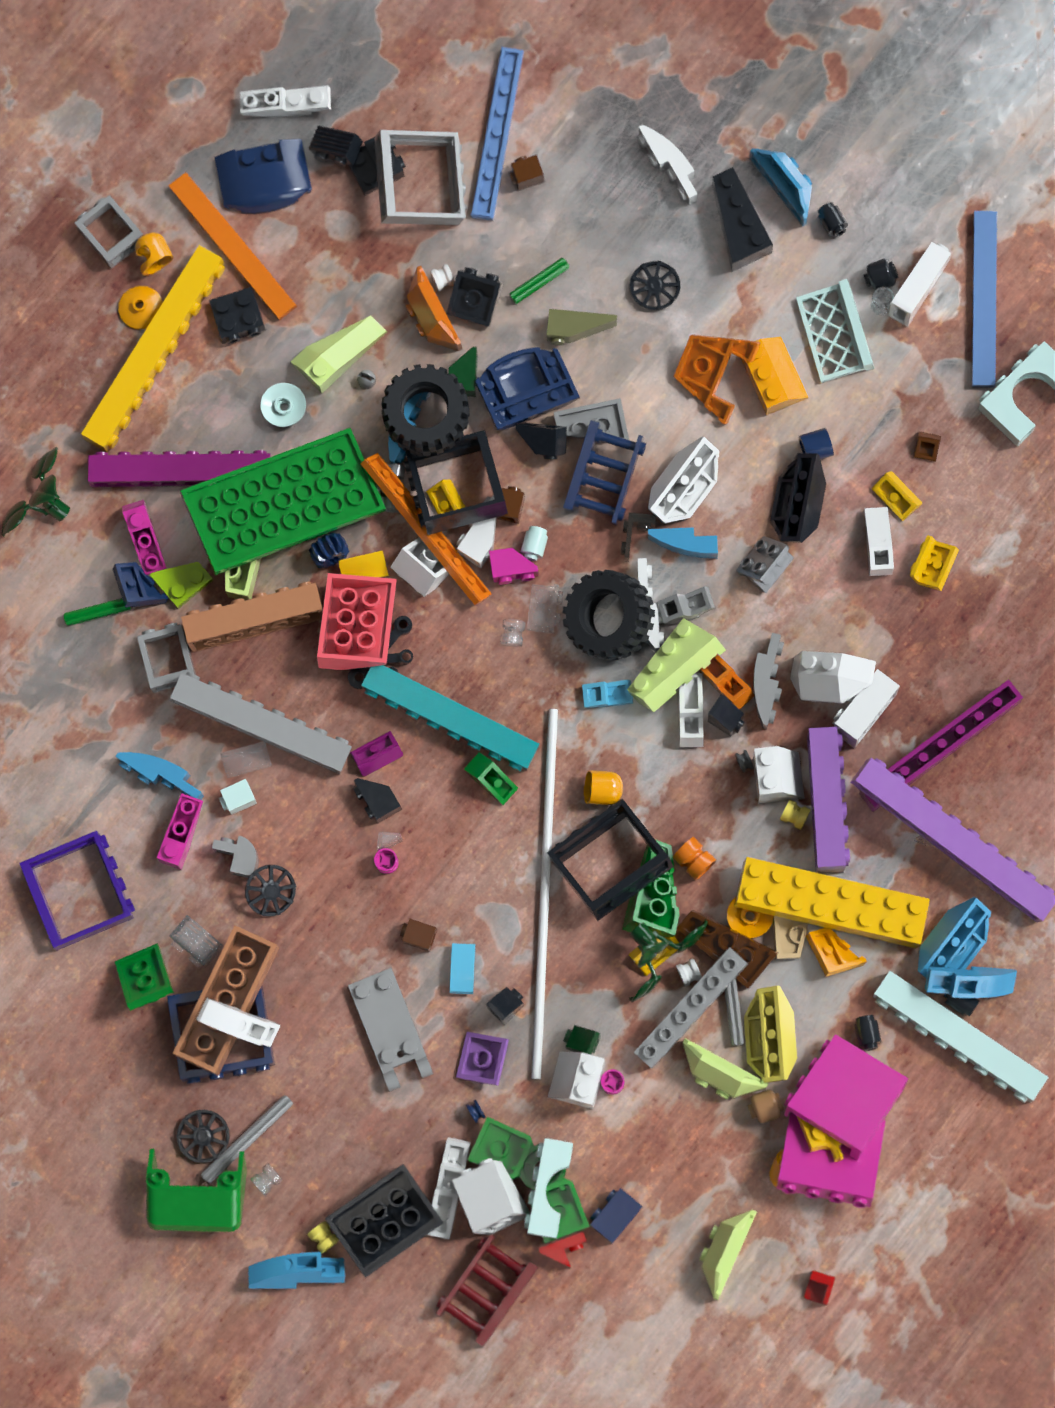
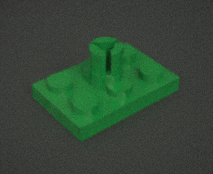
(143, 977)

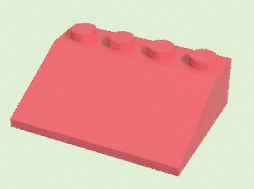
(356, 622)

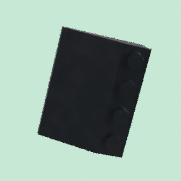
(384, 1220)

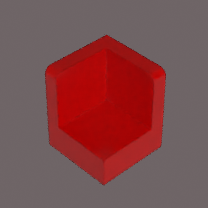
(819, 1287)

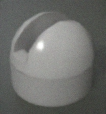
(365, 383)

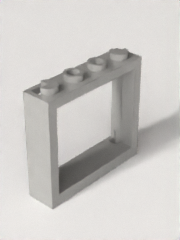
(385, 176)

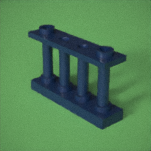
(588, 456)

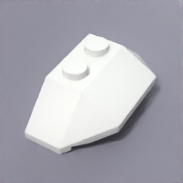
(685, 482)
(830, 676)

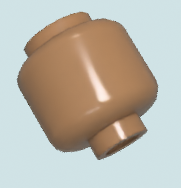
(765, 1106)

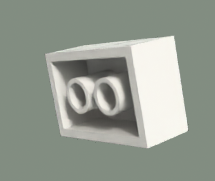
(865, 708)

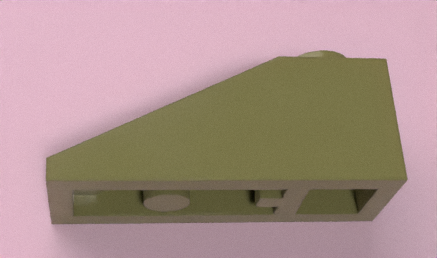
(570, 326)

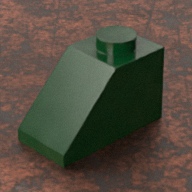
(466, 371)
(582, 1040)

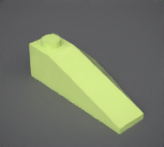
(333, 355)

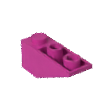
(143, 536)
(180, 832)

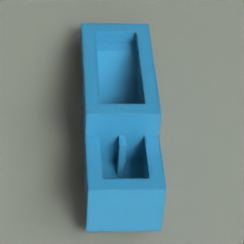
(684, 542)

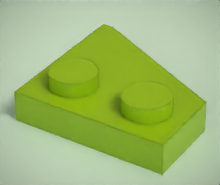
(182, 582)

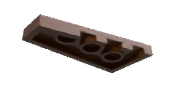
(719, 938)

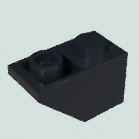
(379, 799)

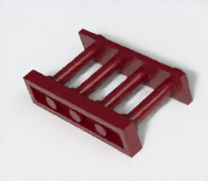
(496, 1311)

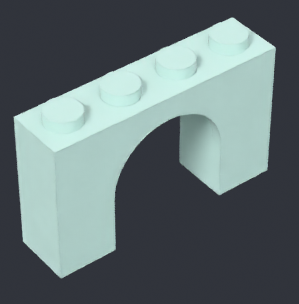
(999, 404)

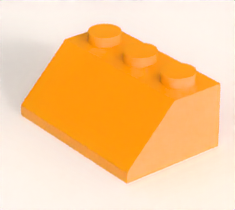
(774, 376)

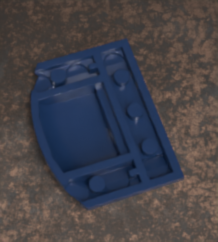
(263, 176)
(525, 386)

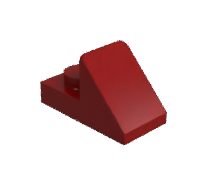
(557, 1252)

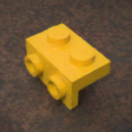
(933, 563)

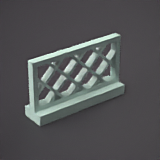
(854, 326)

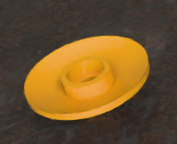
(139, 317)
(749, 928)

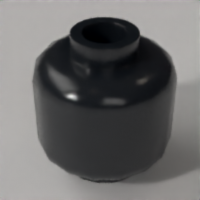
(881, 274)

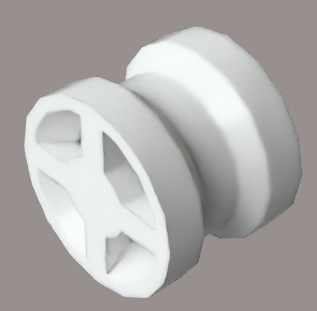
(442, 277)
(689, 972)

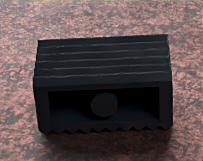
(335, 145)

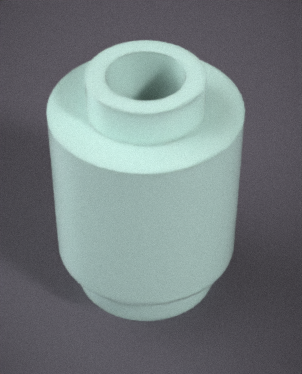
(534, 543)

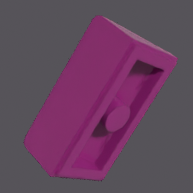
(376, 754)

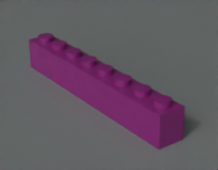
(166, 468)
(954, 735)

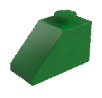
(491, 778)

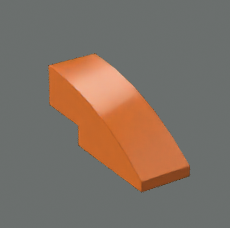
(727, 682)

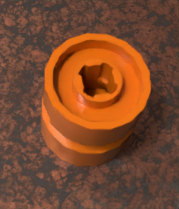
(695, 859)

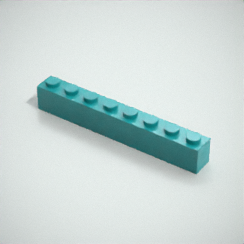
(451, 716)

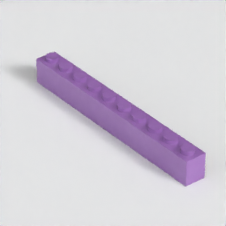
(954, 840)

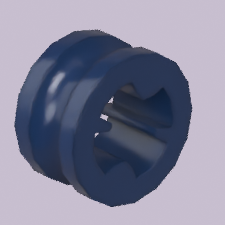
(475, 1111)

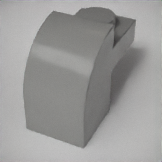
(685, 606)
(245, 855)

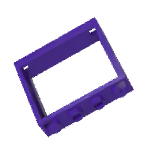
(40, 900)

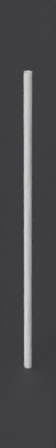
(544, 894)

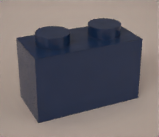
(615, 1215)

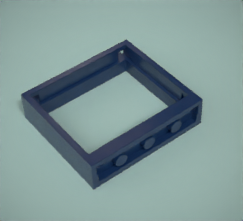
(236, 1068)

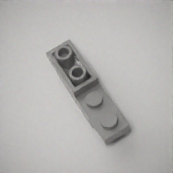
(766, 689)

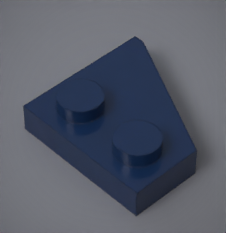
(136, 586)

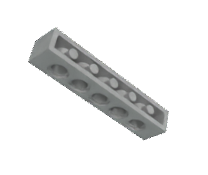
(691, 1008)

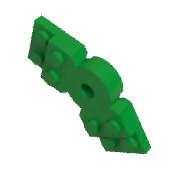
(519, 1159)

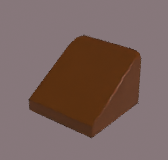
(927, 446)

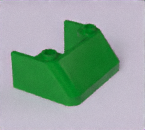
(195, 1206)

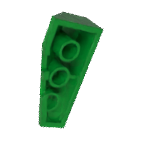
(656, 902)

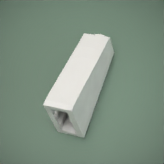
(919, 284)

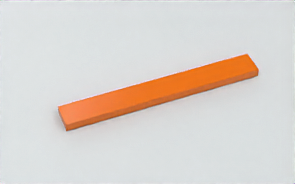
(232, 246)
(436, 542)

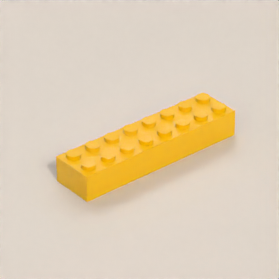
(832, 902)

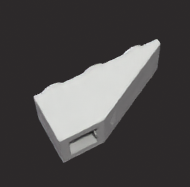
(478, 540)
(879, 541)

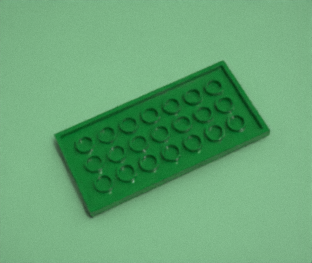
(282, 501)

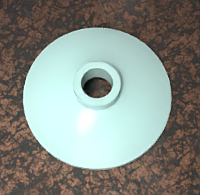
(283, 394)

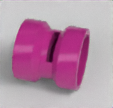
(386, 861)
(614, 1079)

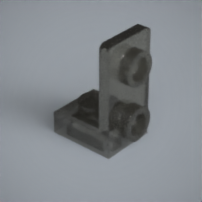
(642, 523)

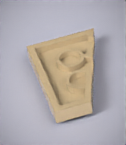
(788, 937)

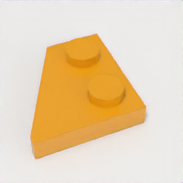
(833, 952)

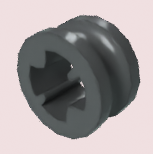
(744, 761)

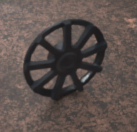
(654, 285)
(270, 890)
(203, 1136)

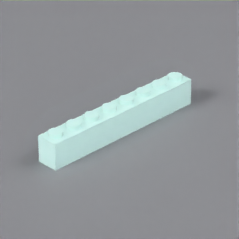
(960, 1037)

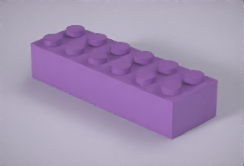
(826, 800)

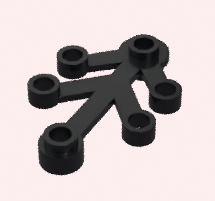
(391, 658)

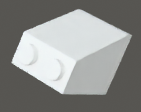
(777, 774)
(577, 1078)
(489, 1197)

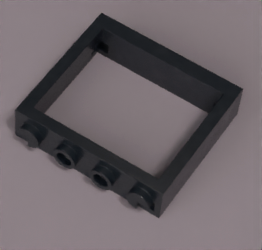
(466, 445)
(628, 886)

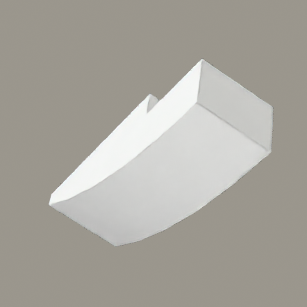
(691, 712)

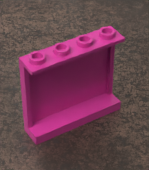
(846, 1094)
(821, 1177)

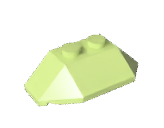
(720, 1073)
(725, 1247)

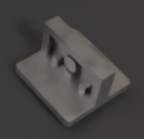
(765, 563)

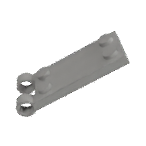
(388, 1025)

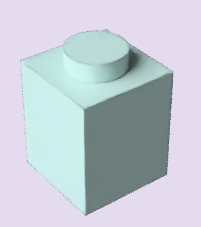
(237, 797)

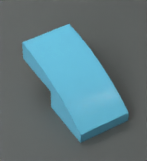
(606, 694)
(462, 968)

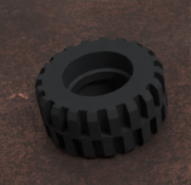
(416, 382)
(581, 615)

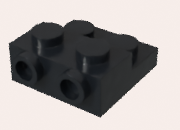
(366, 169)
(474, 296)
(237, 315)

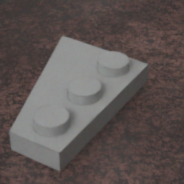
(607, 413)

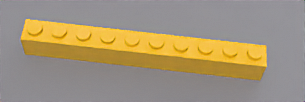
(153, 348)

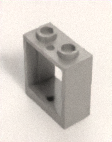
(121, 249)
(167, 681)

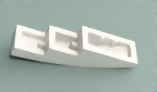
(446, 1196)

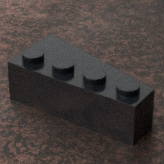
(740, 223)

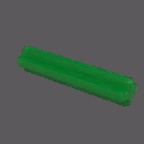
(539, 280)
(94, 612)

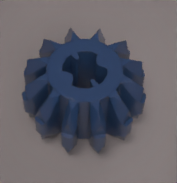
(329, 550)

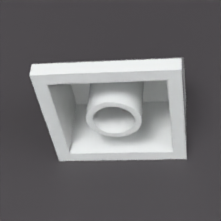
(419, 567)

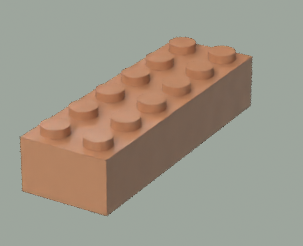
(253, 616)
(232, 982)

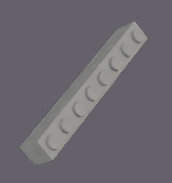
(261, 723)

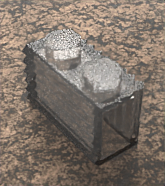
(196, 941)

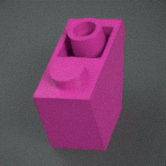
(511, 565)

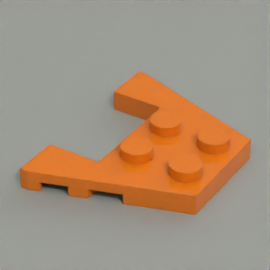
(704, 366)

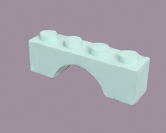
(554, 1157)

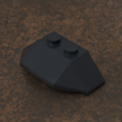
(799, 498)

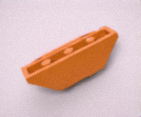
(429, 313)

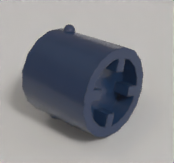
(817, 442)

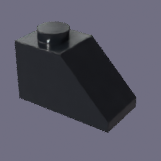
(544, 439)
(726, 716)
(505, 1004)

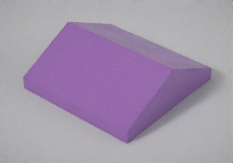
(482, 1058)

